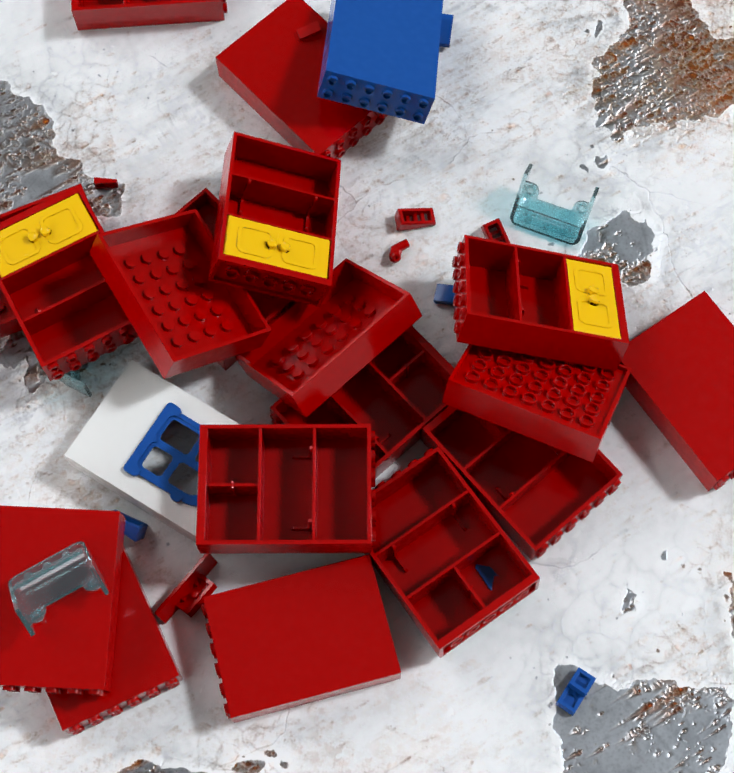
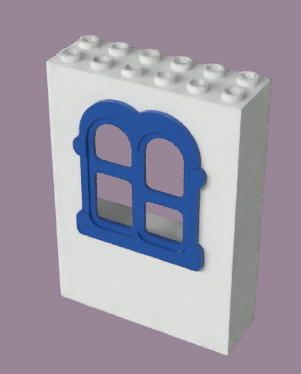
(125, 433)

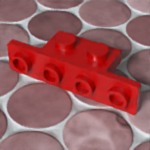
(190, 591)

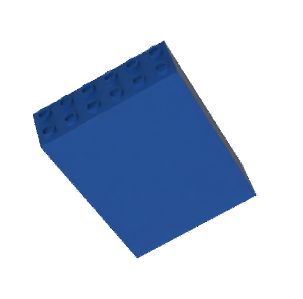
(382, 56)

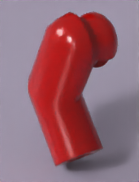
(396, 250)

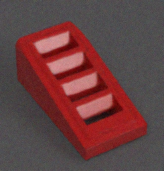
(406, 213)
(488, 235)

